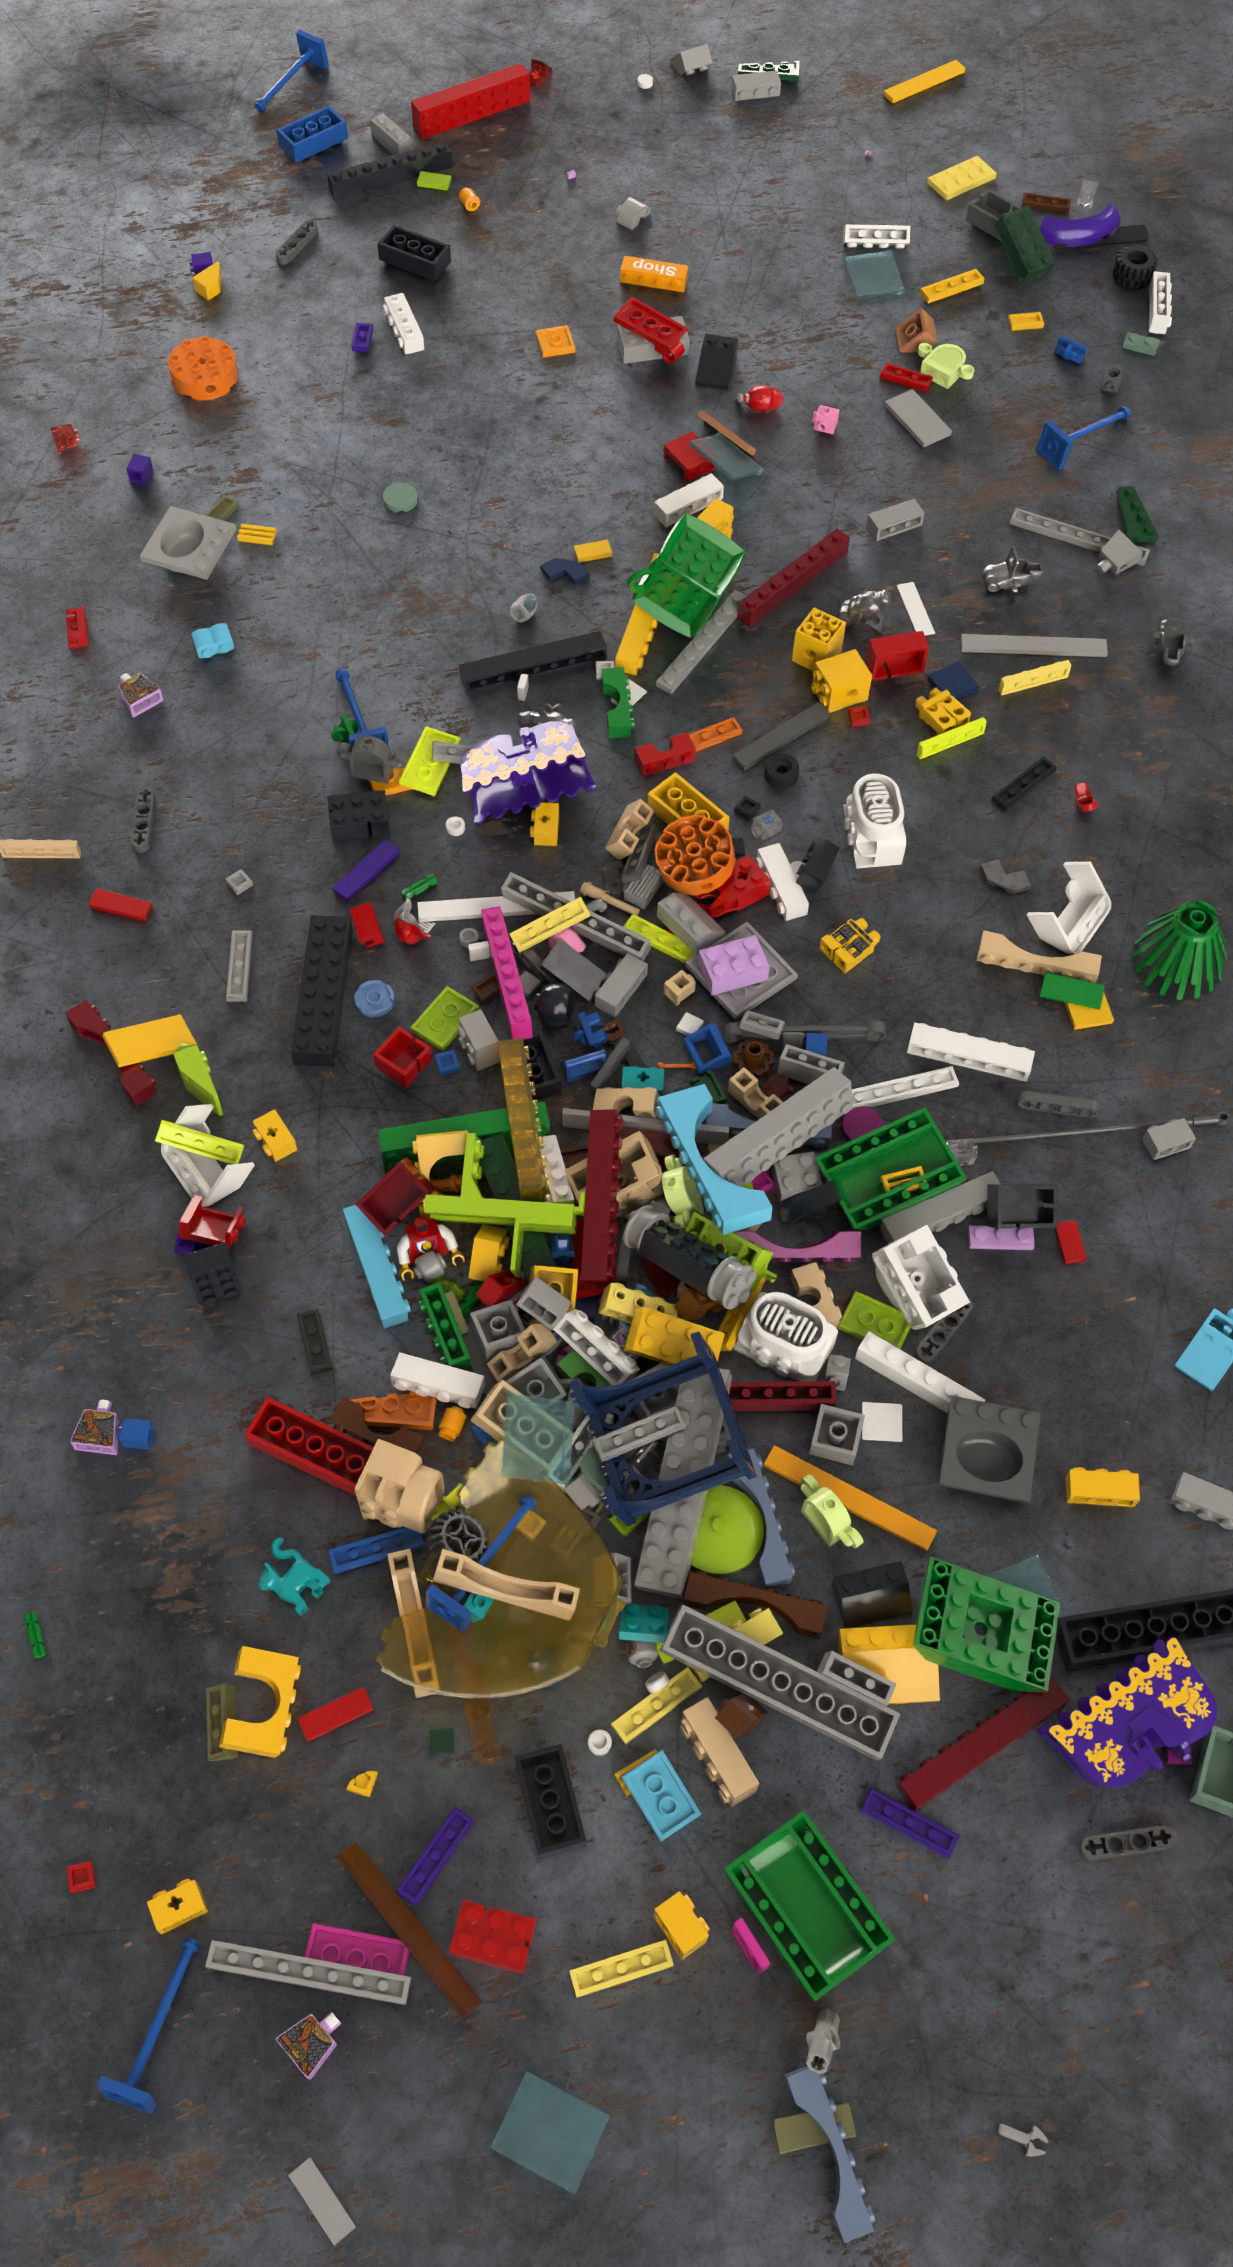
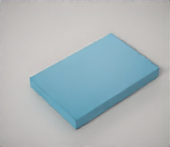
(661, 1795)

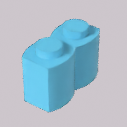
(212, 640)

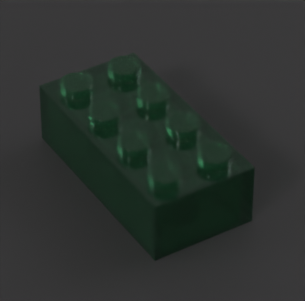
(1025, 244)

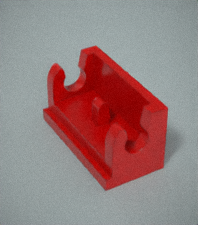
(77, 628)
(367, 925)

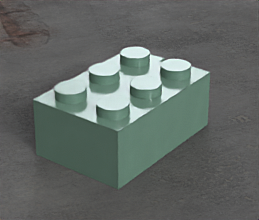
(1214, 1773)

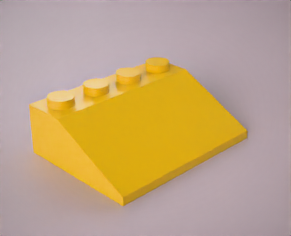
(892, 1655)

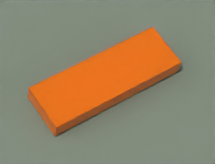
(715, 734)

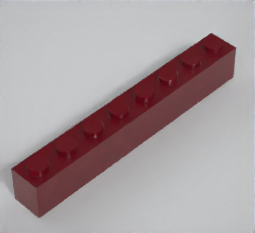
(793, 577)
(601, 1197)
(980, 1745)

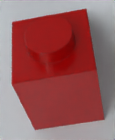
(500, 1288)

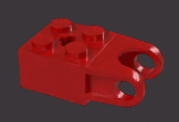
(741, 889)

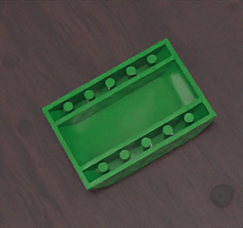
(887, 1150)
(808, 1906)

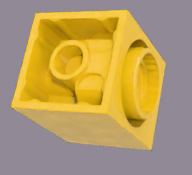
(818, 638)
(841, 681)

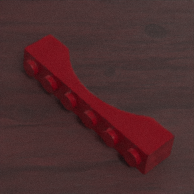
(88, 1024)

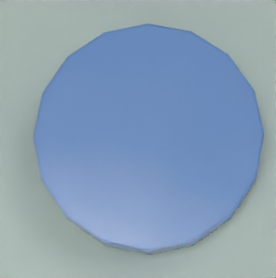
(374, 998)

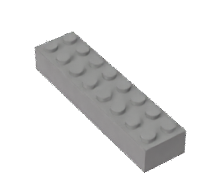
(782, 1129)

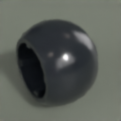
(554, 1004)

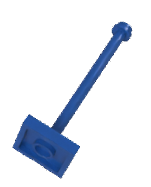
(311, 50)
(1056, 445)
(342, 676)
(449, 1607)
(129, 2092)

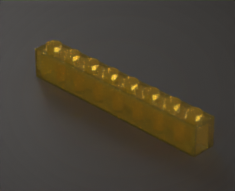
(522, 1120)

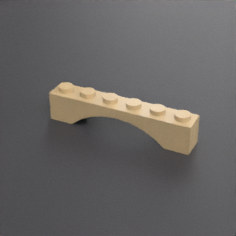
(999, 951)
(406, 1589)
(544, 1597)

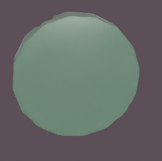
(400, 497)
(591, 1468)

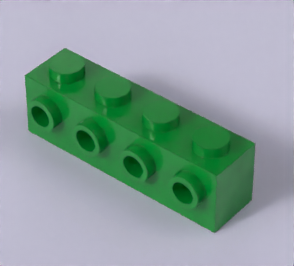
(444, 1326)

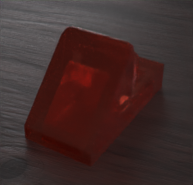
(538, 72)

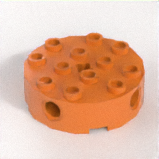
(203, 368)
(695, 855)

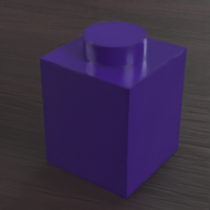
(200, 262)
(139, 469)

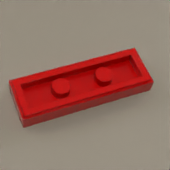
(906, 377)
(120, 905)
(335, 1714)

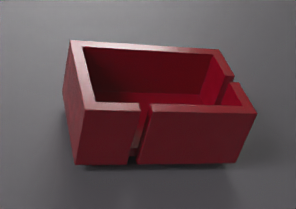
(395, 1196)

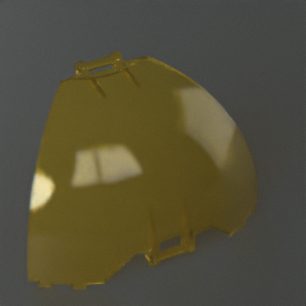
(512, 1645)

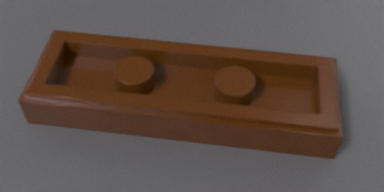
(1046, 203)

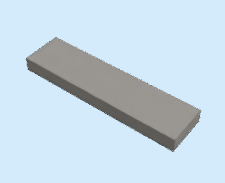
(239, 966)
(639, 1433)

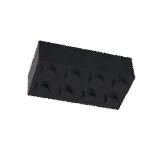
(414, 252)
(550, 1801)

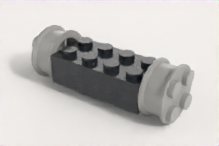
(688, 1257)

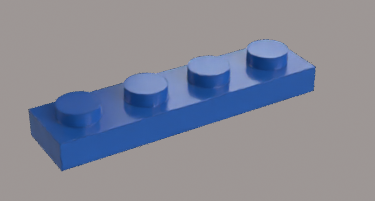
(374, 1549)

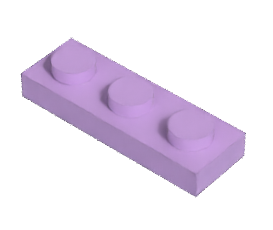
(1000, 1238)

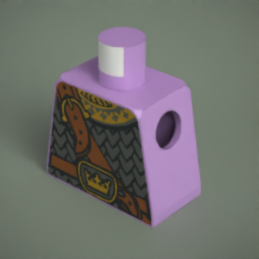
(139, 693)
(97, 1430)
(310, 2042)

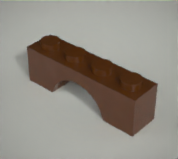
(351, 1417)

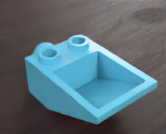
(1210, 1350)

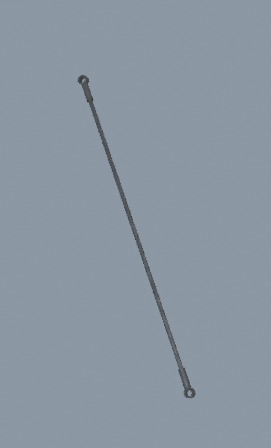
(1194, 1121)

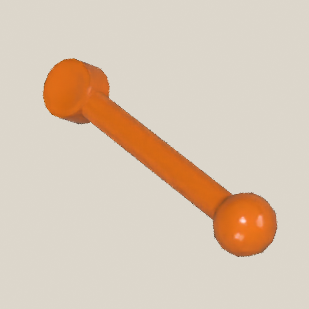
(660, 1065)

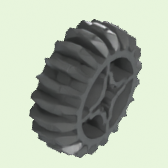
(464, 1534)

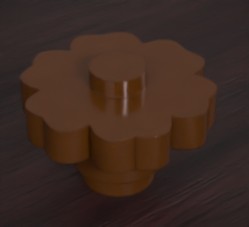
(753, 1057)

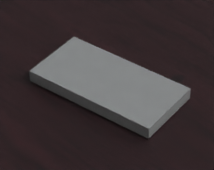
(918, 418)

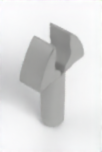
(1024, 2138)

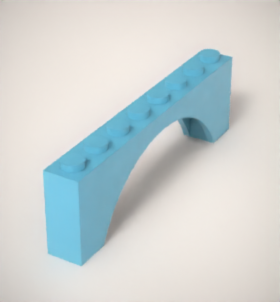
(729, 1204)

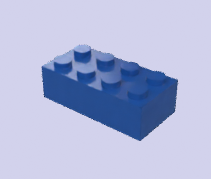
(312, 134)

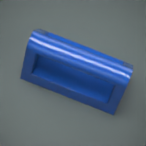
(716, 1043)
(583, 1066)

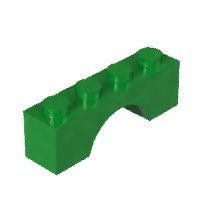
(614, 686)

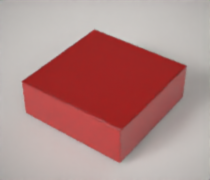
(859, 716)
(81, 1877)

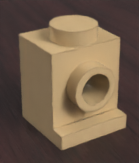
(679, 987)

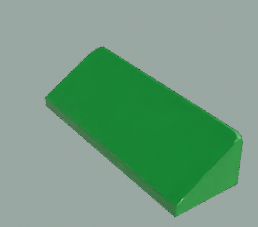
(1072, 991)

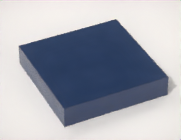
(955, 680)

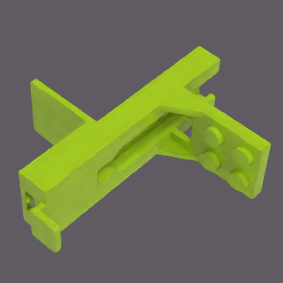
(522, 1215)

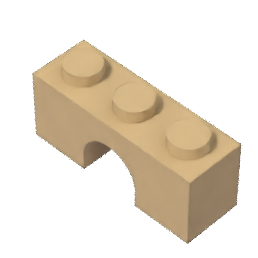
(632, 820)
(745, 1089)
(642, 1100)
(810, 1281)
(531, 1345)

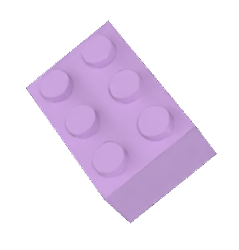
(733, 965)

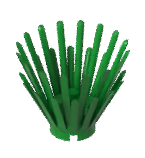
(1190, 933)

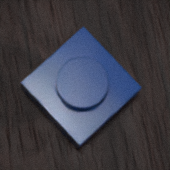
(447, 1062)

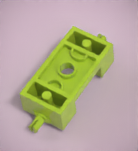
(734, 1245)

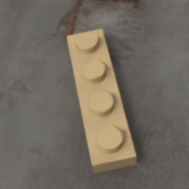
(39, 848)

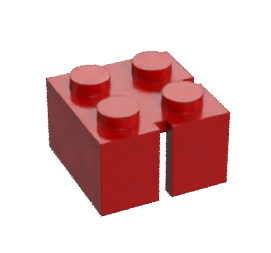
(400, 1060)

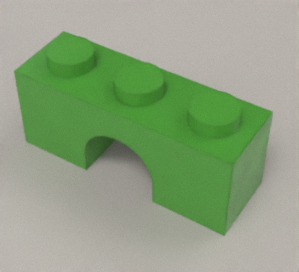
(575, 1366)

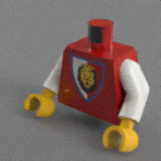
(425, 1237)

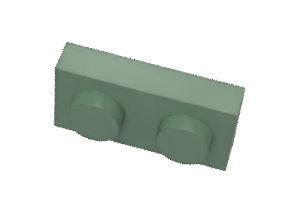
(1141, 343)

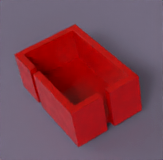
(901, 653)
(493, 1937)

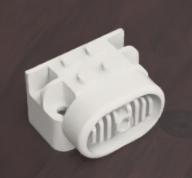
(875, 822)
(919, 1278)
(786, 1336)

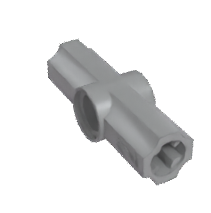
(823, 2041)

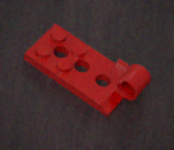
(665, 344)

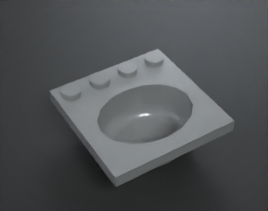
(188, 542)

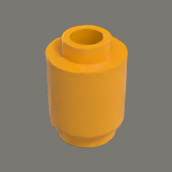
(469, 199)
(451, 1423)

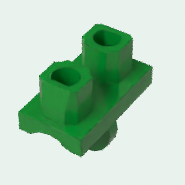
(344, 729)

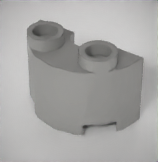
(631, 213)

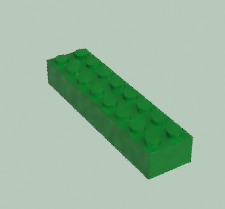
(397, 1141)

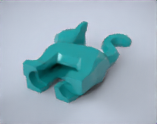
(298, 1577)

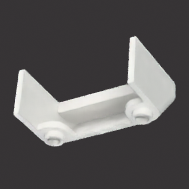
(1082, 915)
(200, 1173)

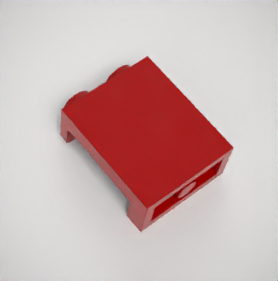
(687, 457)
(210, 1225)

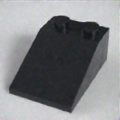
(716, 361)

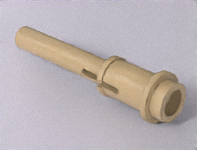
(597, 893)

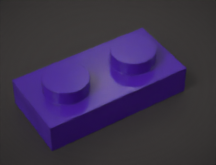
(362, 337)

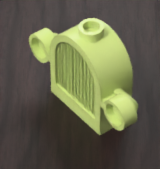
(944, 363)
(680, 1191)
(828, 1514)

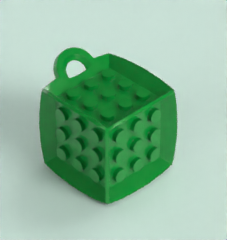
(687, 576)

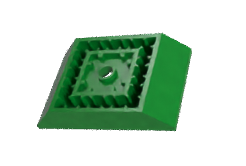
(1015, 1624)

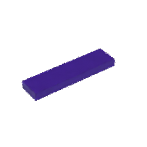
(366, 870)
(909, 1823)
(435, 1856)

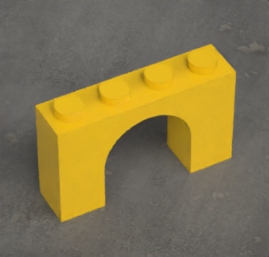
(432, 1148)
(279, 1673)

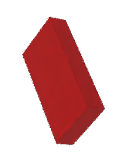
(1070, 1242)

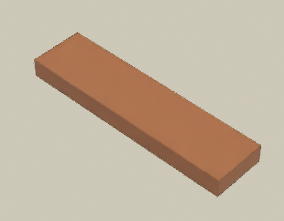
(726, 432)

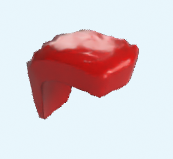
(1083, 798)

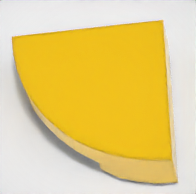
(363, 1783)

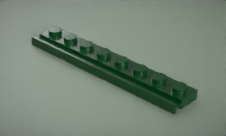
(504, 1184)

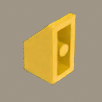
(208, 281)

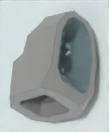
(524, 607)

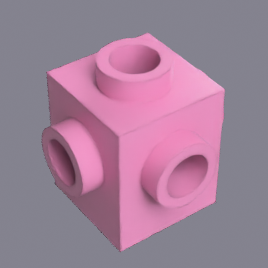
(825, 419)

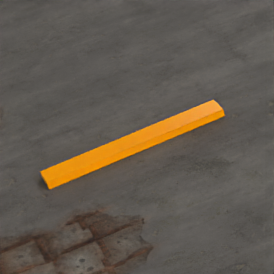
(853, 1499)

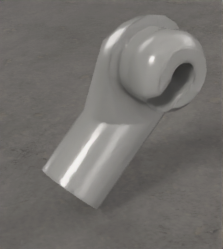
(597, 904)

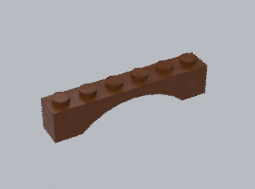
(803, 1616)

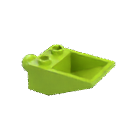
(195, 1075)

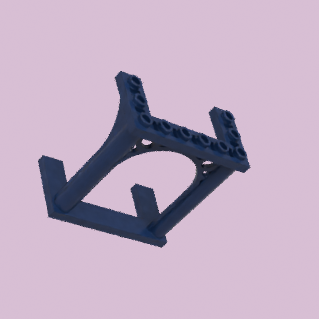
(604, 1400)

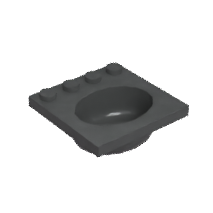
(989, 1449)

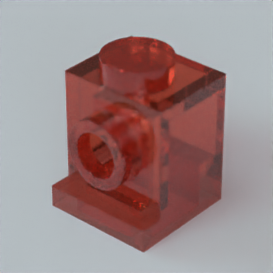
(64, 436)

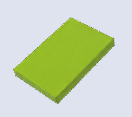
(440, 1020)
(873, 1316)

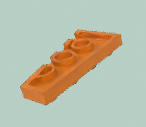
(400, 1411)

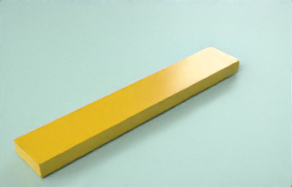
(924, 81)

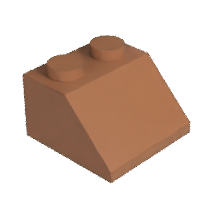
(916, 330)

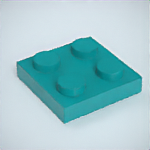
(643, 1623)

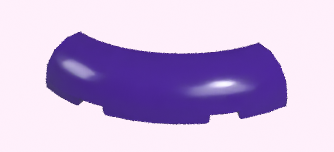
(1080, 231)

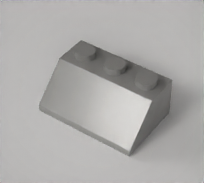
(688, 921)
(537, 1380)

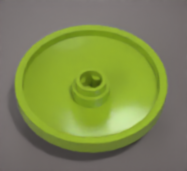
(728, 1533)

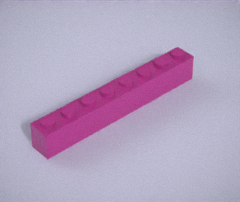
(506, 973)

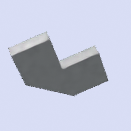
(1012, 883)

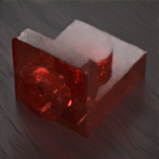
(778, 1085)

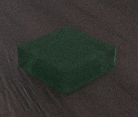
(442, 1741)

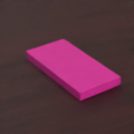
(357, 1949)

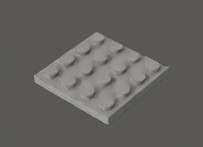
(750, 996)

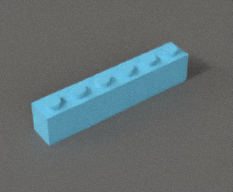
(377, 1268)

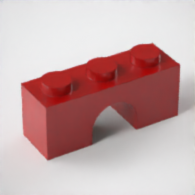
(652, 761)

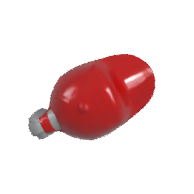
(761, 398)
(407, 926)

